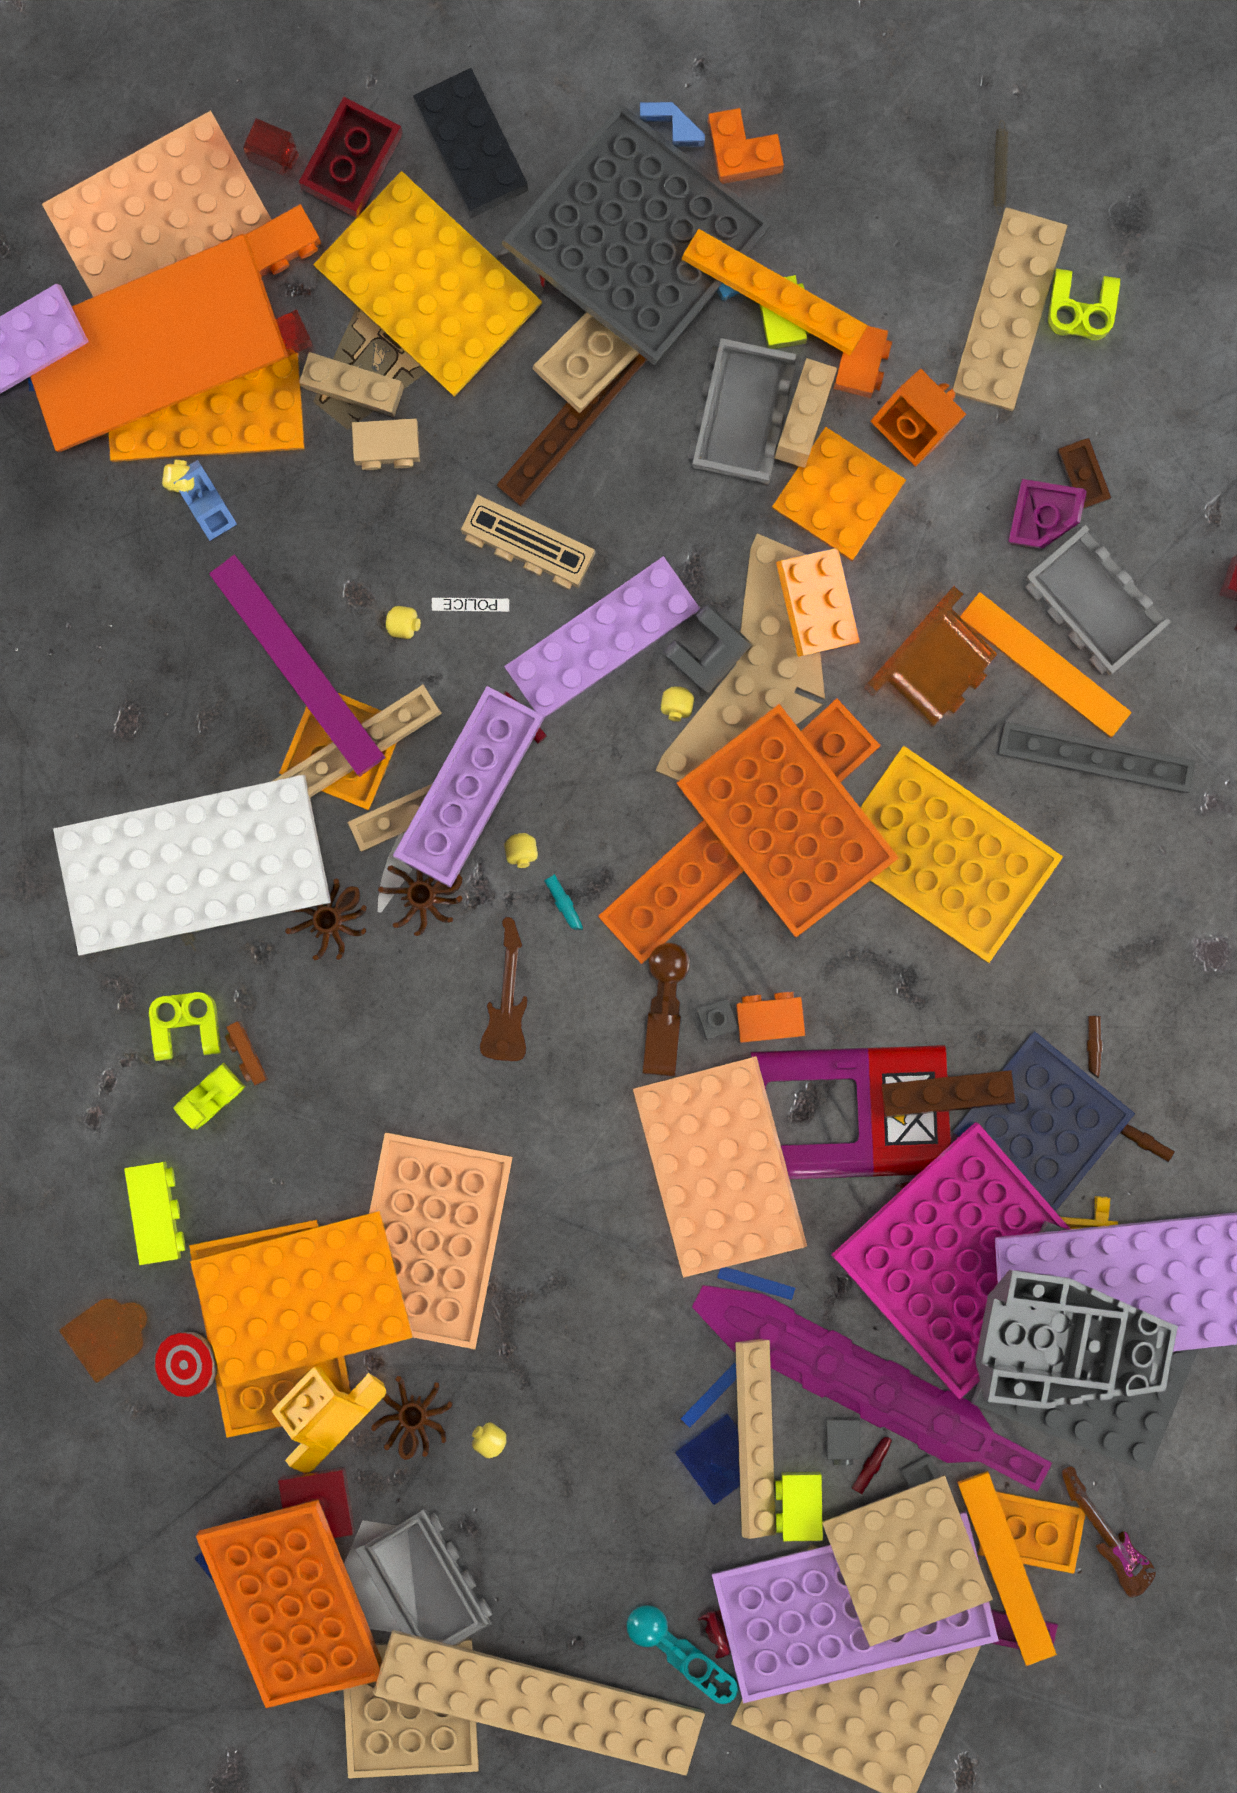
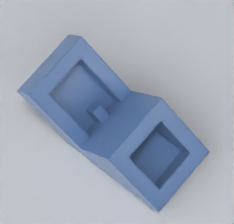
(684, 131)
(206, 503)

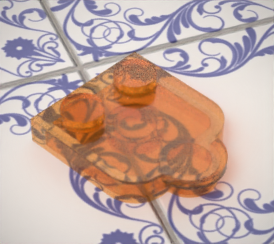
(106, 1335)

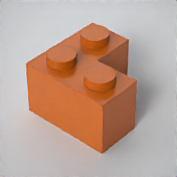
(741, 157)

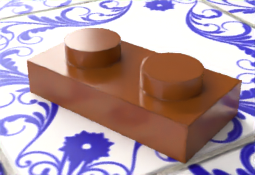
(251, 1066)

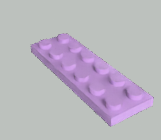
(602, 638)
(468, 786)

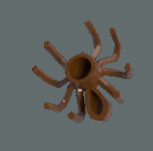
(422, 896)
(328, 919)
(412, 1417)

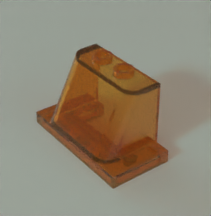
(936, 663)

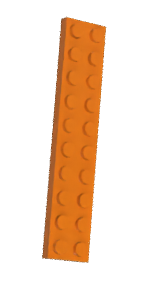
(702, 865)

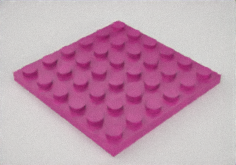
(934, 1251)

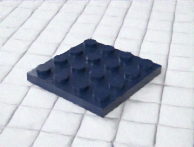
(1057, 1121)

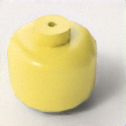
(174, 472)
(402, 622)
(677, 703)
(521, 850)
(489, 1440)

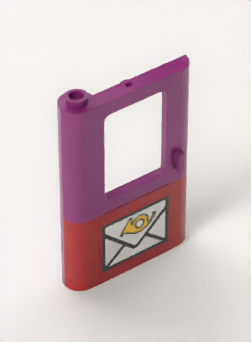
(884, 1144)

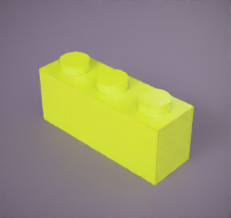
(154, 1212)

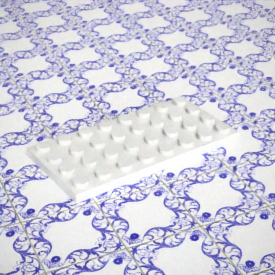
(192, 865)

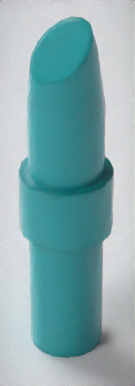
(563, 902)

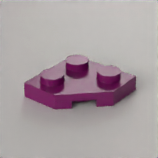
(1045, 513)

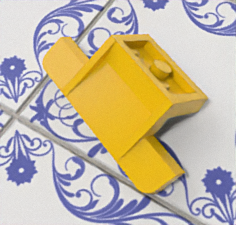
(323, 1416)

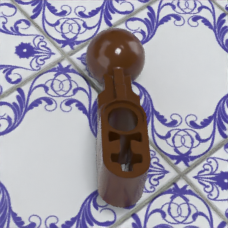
(668, 965)

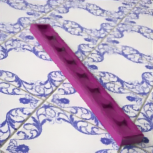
(297, 665)

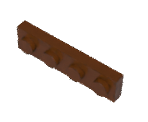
(948, 1094)

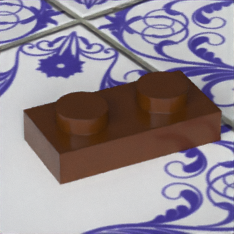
(1084, 471)

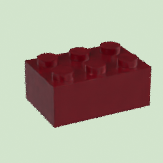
(350, 157)

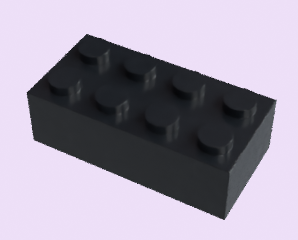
(470, 143)

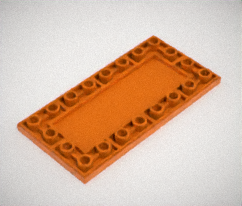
(161, 343)

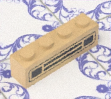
(527, 541)

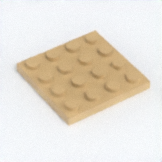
(907, 1560)
(403, 1738)

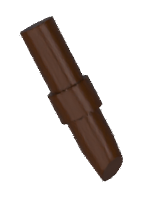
(1094, 1045)
(1147, 1142)

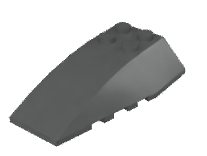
(1067, 1344)

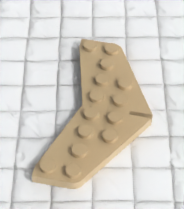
(760, 678)

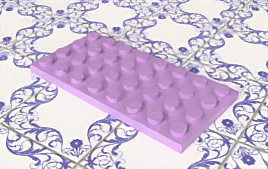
(1164, 1267)
(799, 1629)

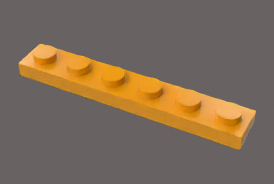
(774, 292)

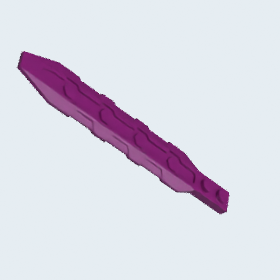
(866, 1383)

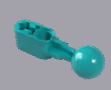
(649, 1628)

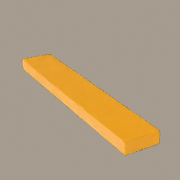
(1045, 665)
(1007, 1568)

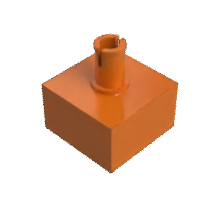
(918, 416)

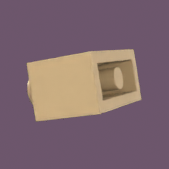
(386, 443)

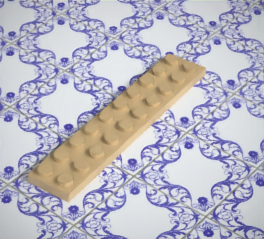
(538, 1702)

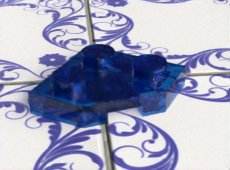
(714, 1458)

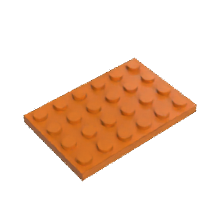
(787, 820)
(291, 1604)

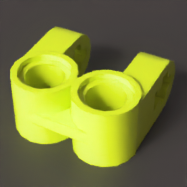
(1081, 311)
(183, 1017)
(209, 1097)

